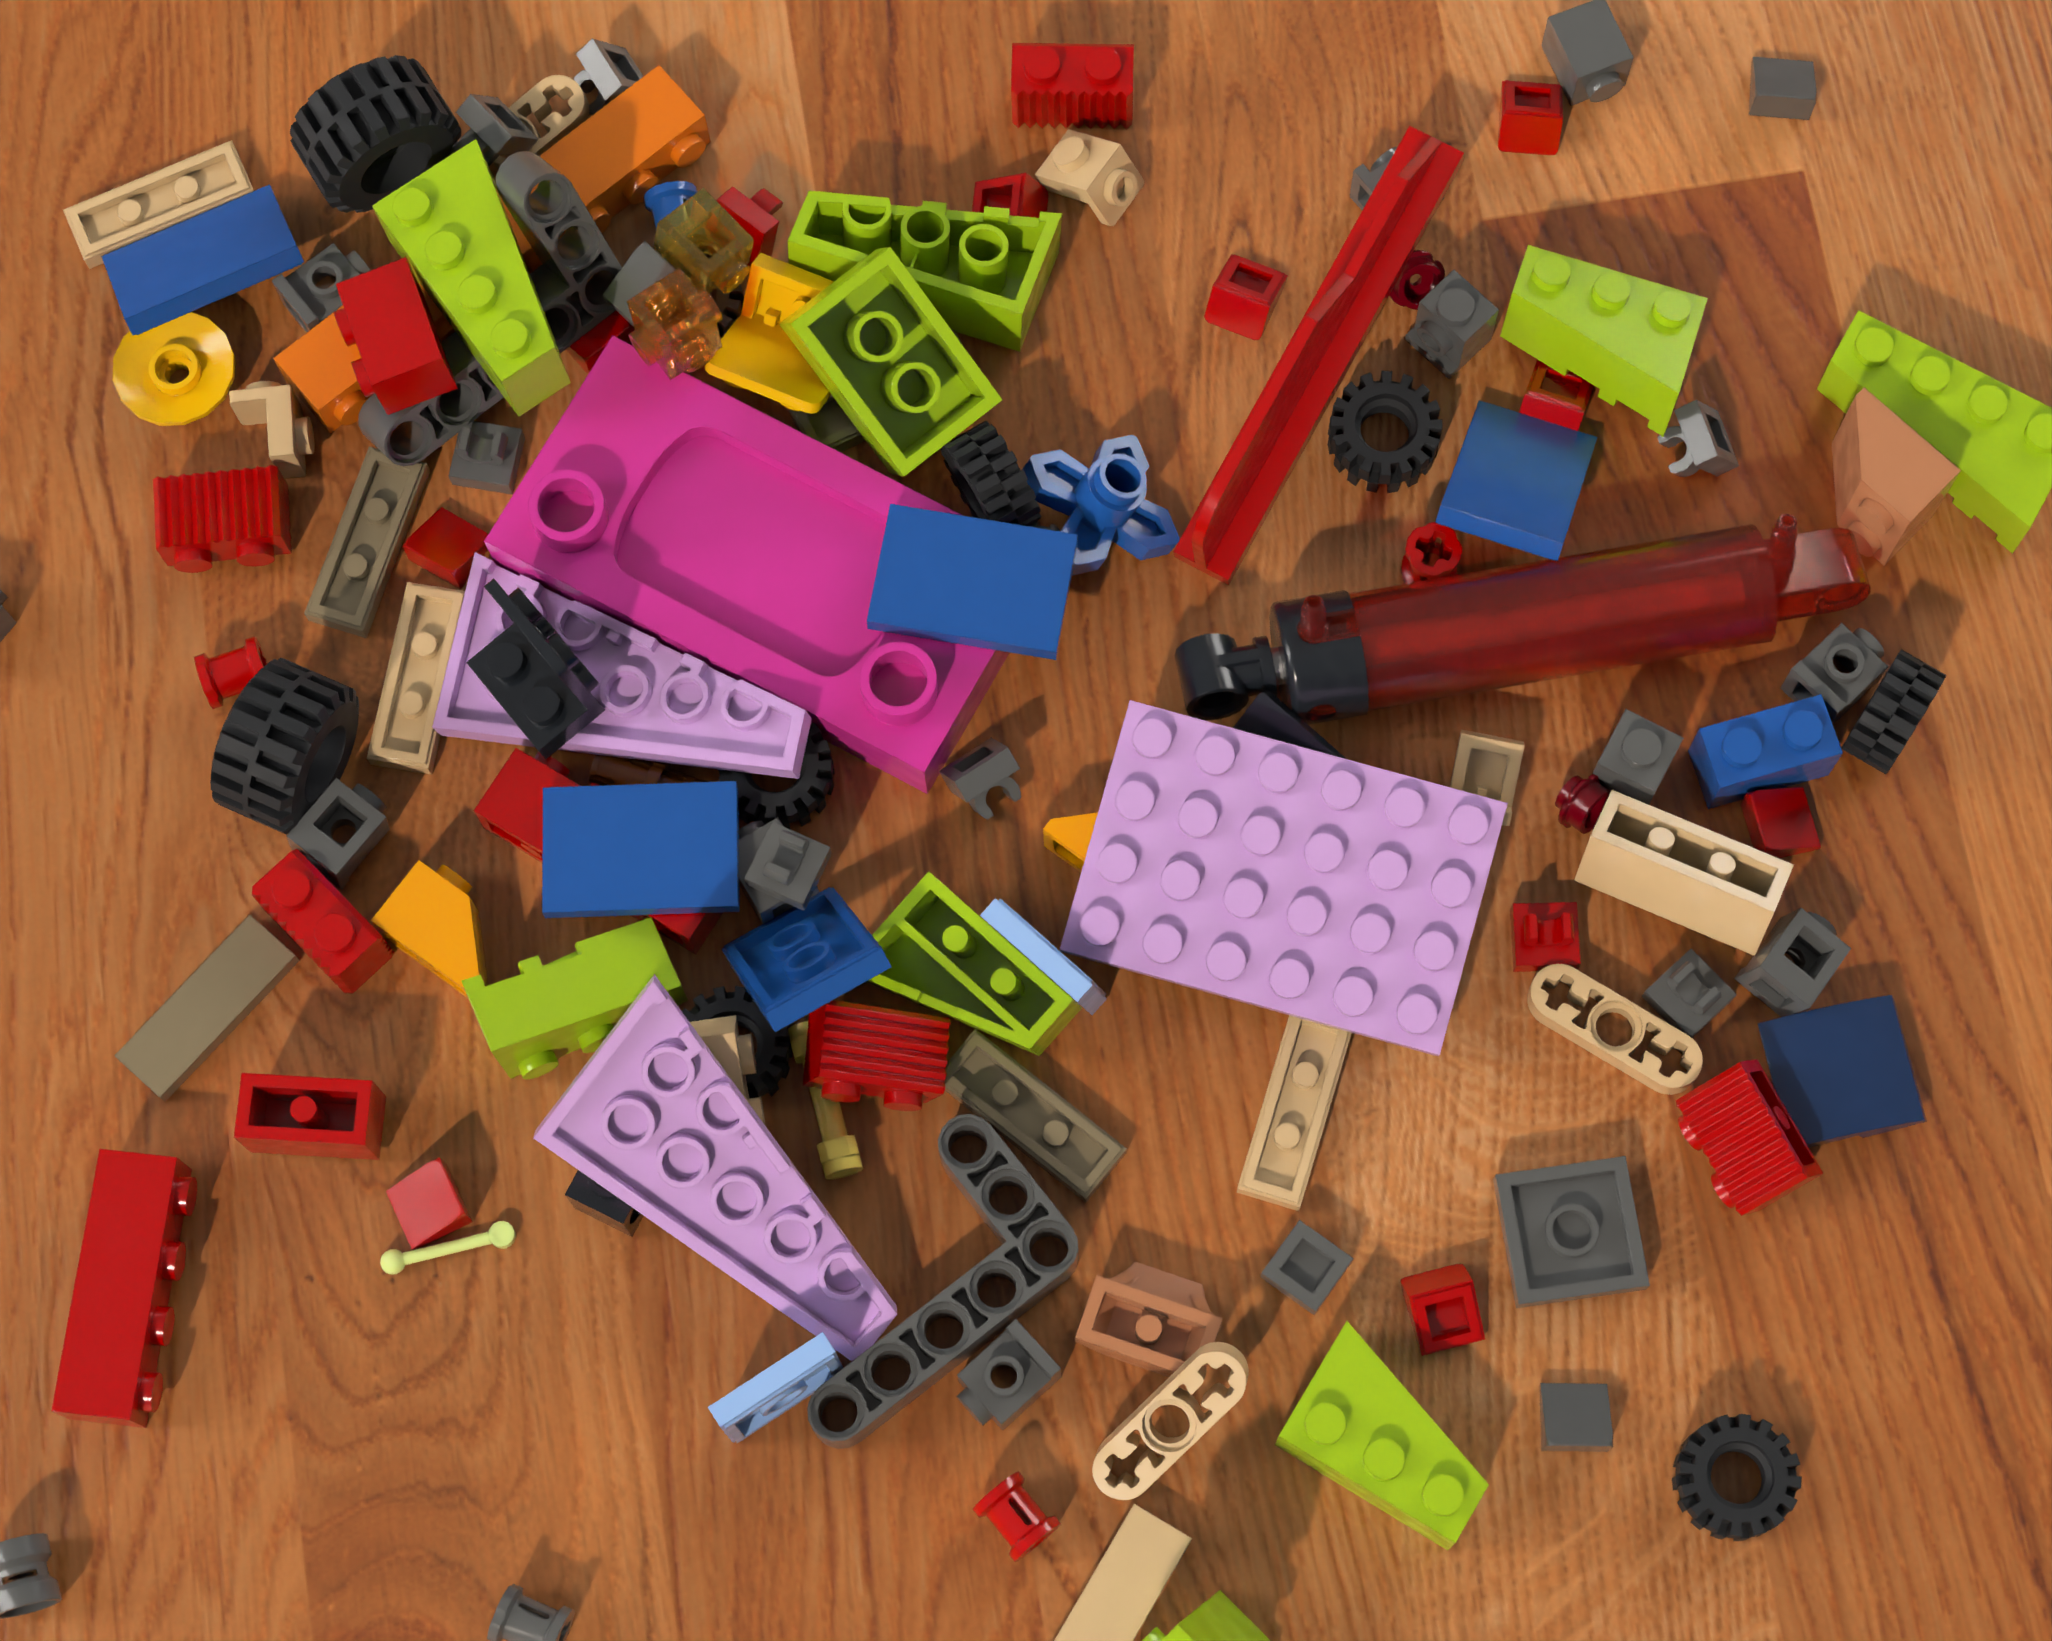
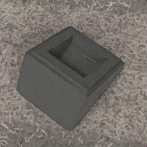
(1782, 88)
(637, 274)
(1575, 1417)

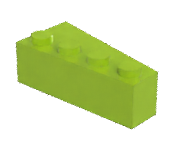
(972, 266)
(474, 272)
(1972, 419)

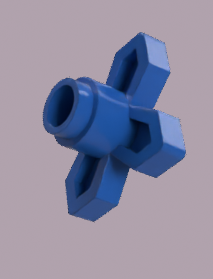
(1103, 502)

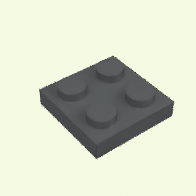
(1571, 1232)

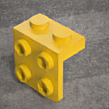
(756, 348)

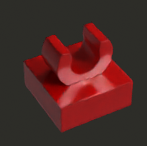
(754, 217)
(1544, 935)

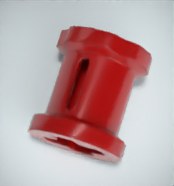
(1421, 543)
(229, 672)
(1016, 1516)

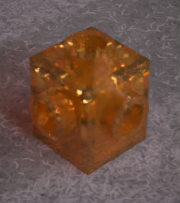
(675, 325)

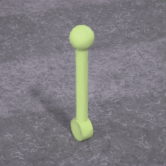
(500, 1235)

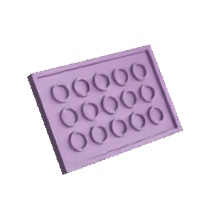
(1284, 877)

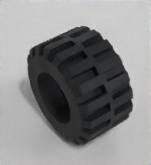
(373, 131)
(283, 744)

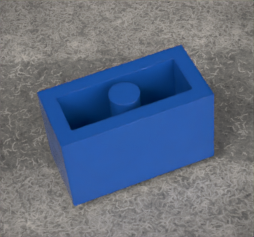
(1765, 751)

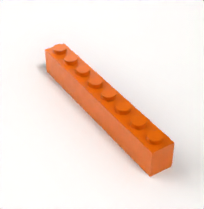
(610, 165)

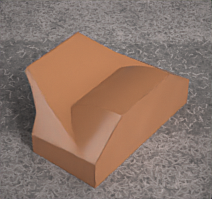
(1147, 1319)

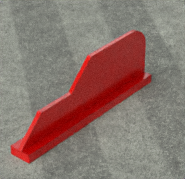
(1318, 355)

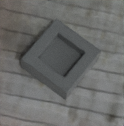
(1306, 1267)

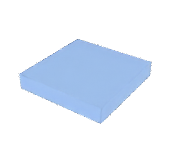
(1044, 955)
(776, 1389)

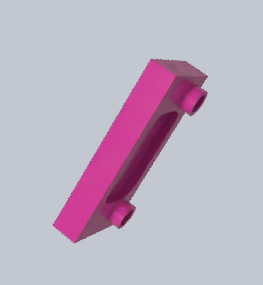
(740, 553)

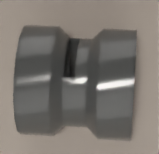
(19, 1586)

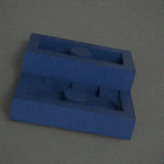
(1843, 1070)

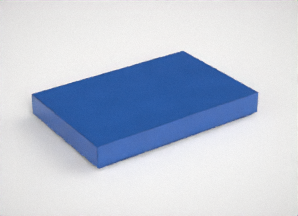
(201, 260)
(1517, 480)
(972, 581)
(640, 849)
(805, 958)

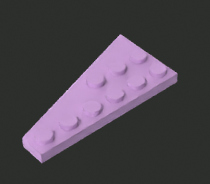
(652, 696)
(689, 1152)

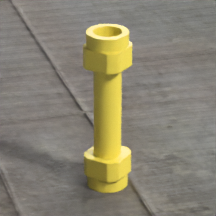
(838, 1150)

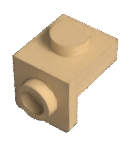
(1092, 173)
(288, 431)
(1488, 767)

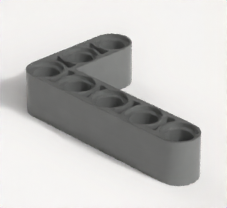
(562, 289)
(959, 1300)

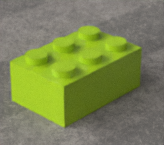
(891, 361)

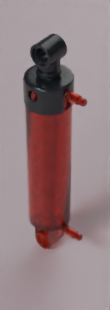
(1526, 622)

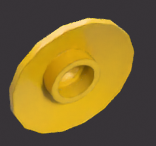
(149, 359)

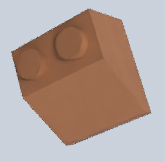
(1885, 478)

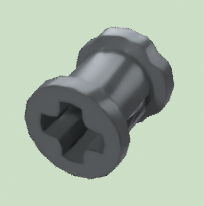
(528, 1620)

